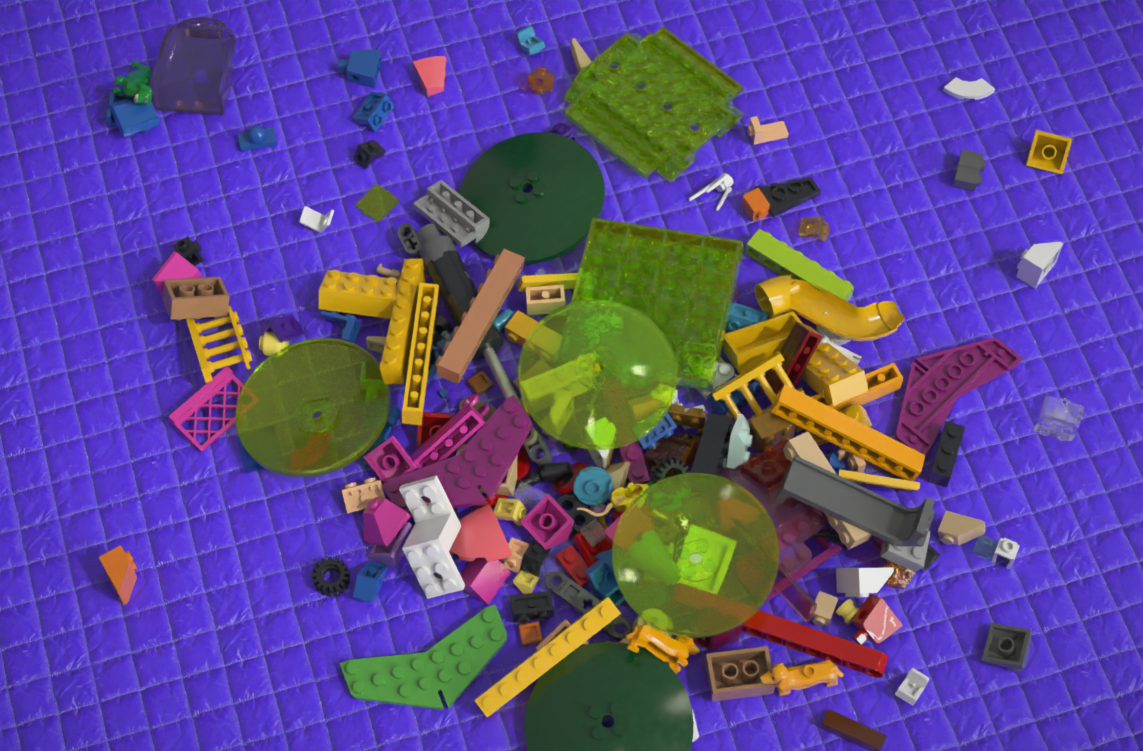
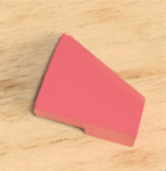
(431, 74)

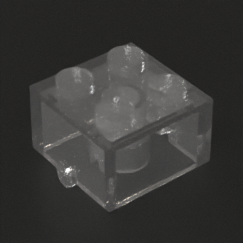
(1058, 418)

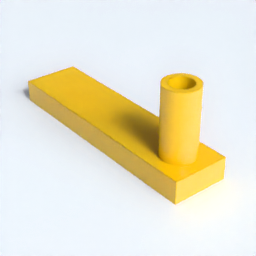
(568, 280)

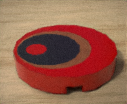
(565, 484)

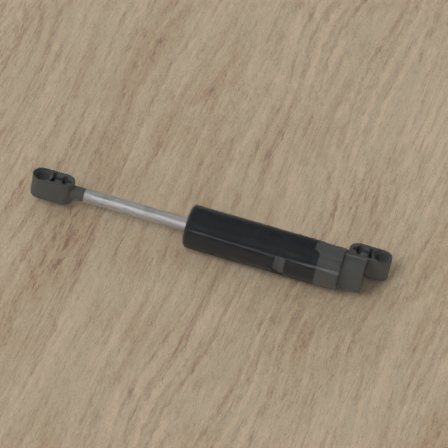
(456, 293)

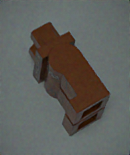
(677, 446)

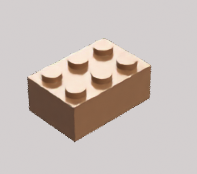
(195, 298)
(738, 673)

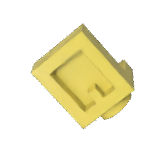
(510, 510)

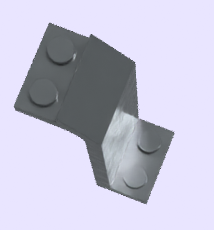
(856, 504)

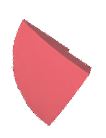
(480, 537)

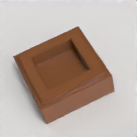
(480, 383)

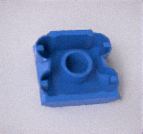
(134, 118)

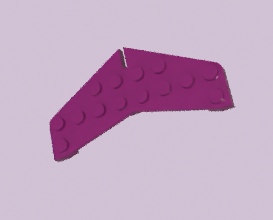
(942, 378)
(479, 463)

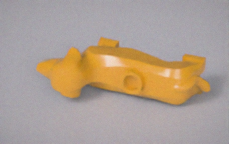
(662, 646)
(801, 676)

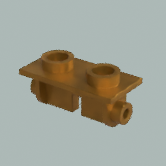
(694, 418)

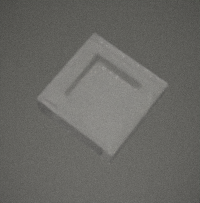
(593, 532)

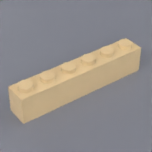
(807, 449)

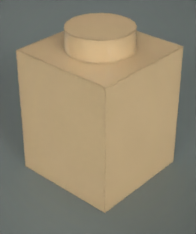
(825, 609)

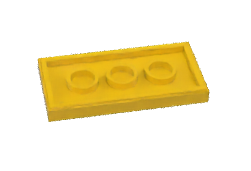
(879, 480)

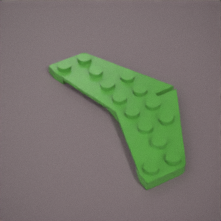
(419, 677)

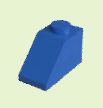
(370, 581)

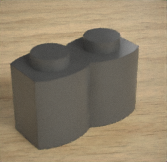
(968, 170)

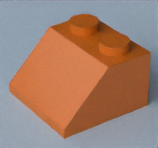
(120, 570)

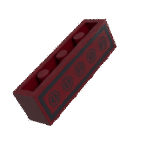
(796, 353)

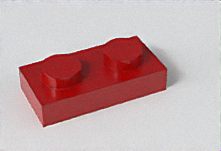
(573, 565)

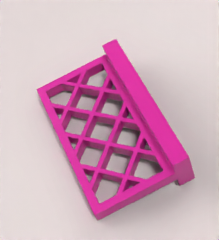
(199, 401)

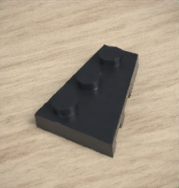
(789, 195)

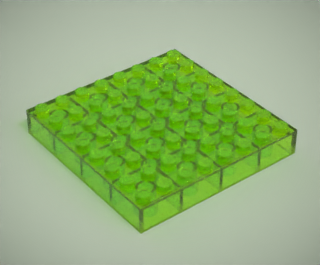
(673, 279)

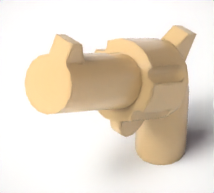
(387, 272)

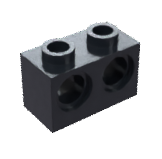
(571, 500)

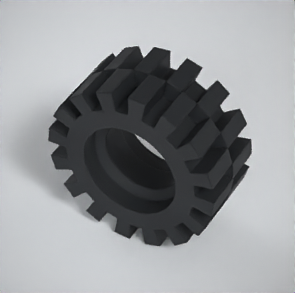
(666, 464)
(325, 566)

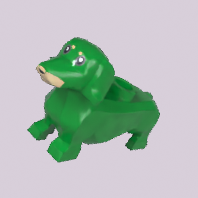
(136, 84)

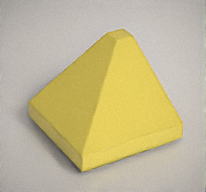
(526, 582)

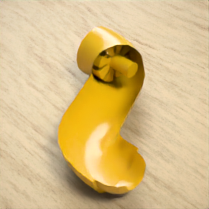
(843, 319)

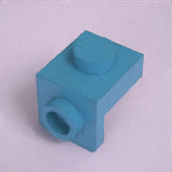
(529, 41)

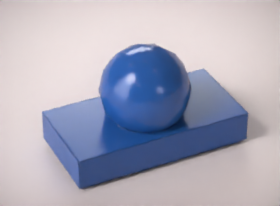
(257, 138)

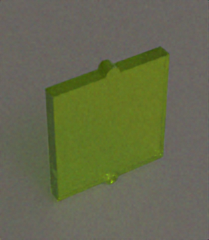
(377, 203)

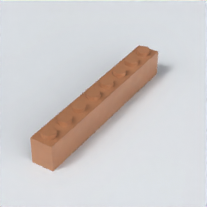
(480, 316)

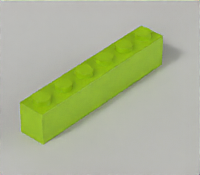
(786, 261)

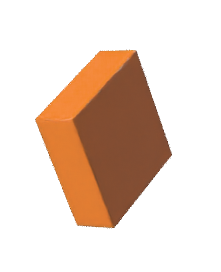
(530, 633)

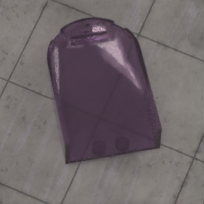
(194, 67)

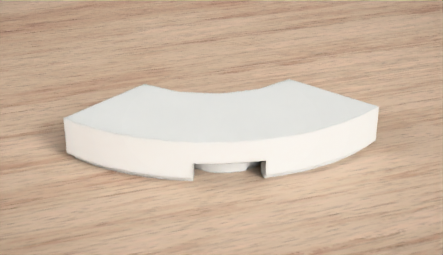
(970, 90)

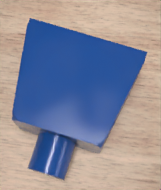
(362, 67)

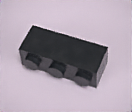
(946, 454)

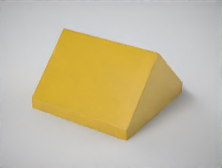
(1049, 151)

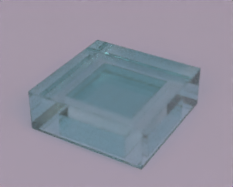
(985, 547)

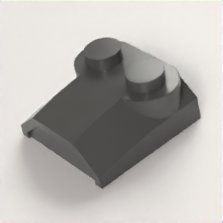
(1007, 646)

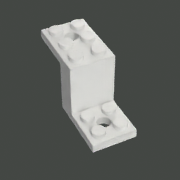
(432, 537)

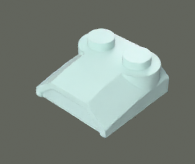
(739, 442)

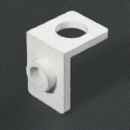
(315, 219)

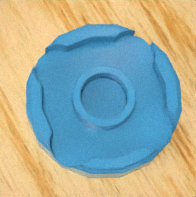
(593, 485)

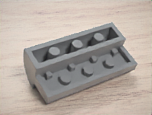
(452, 214)

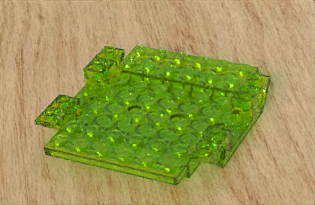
(633, 119)

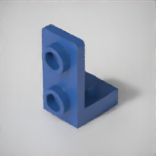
(350, 331)

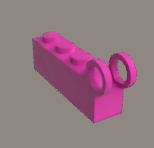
(451, 434)

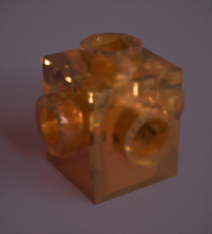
(544, 74)
(900, 577)

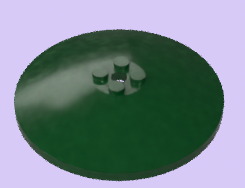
(551, 216)
(613, 682)

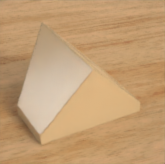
(618, 474)

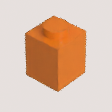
(755, 204)

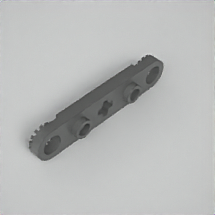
(576, 596)

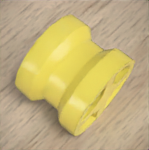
(847, 611)

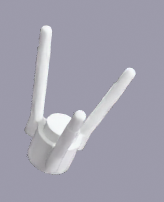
(721, 184)

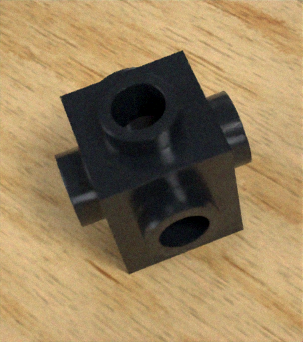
(189, 250)

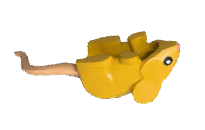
(621, 498)

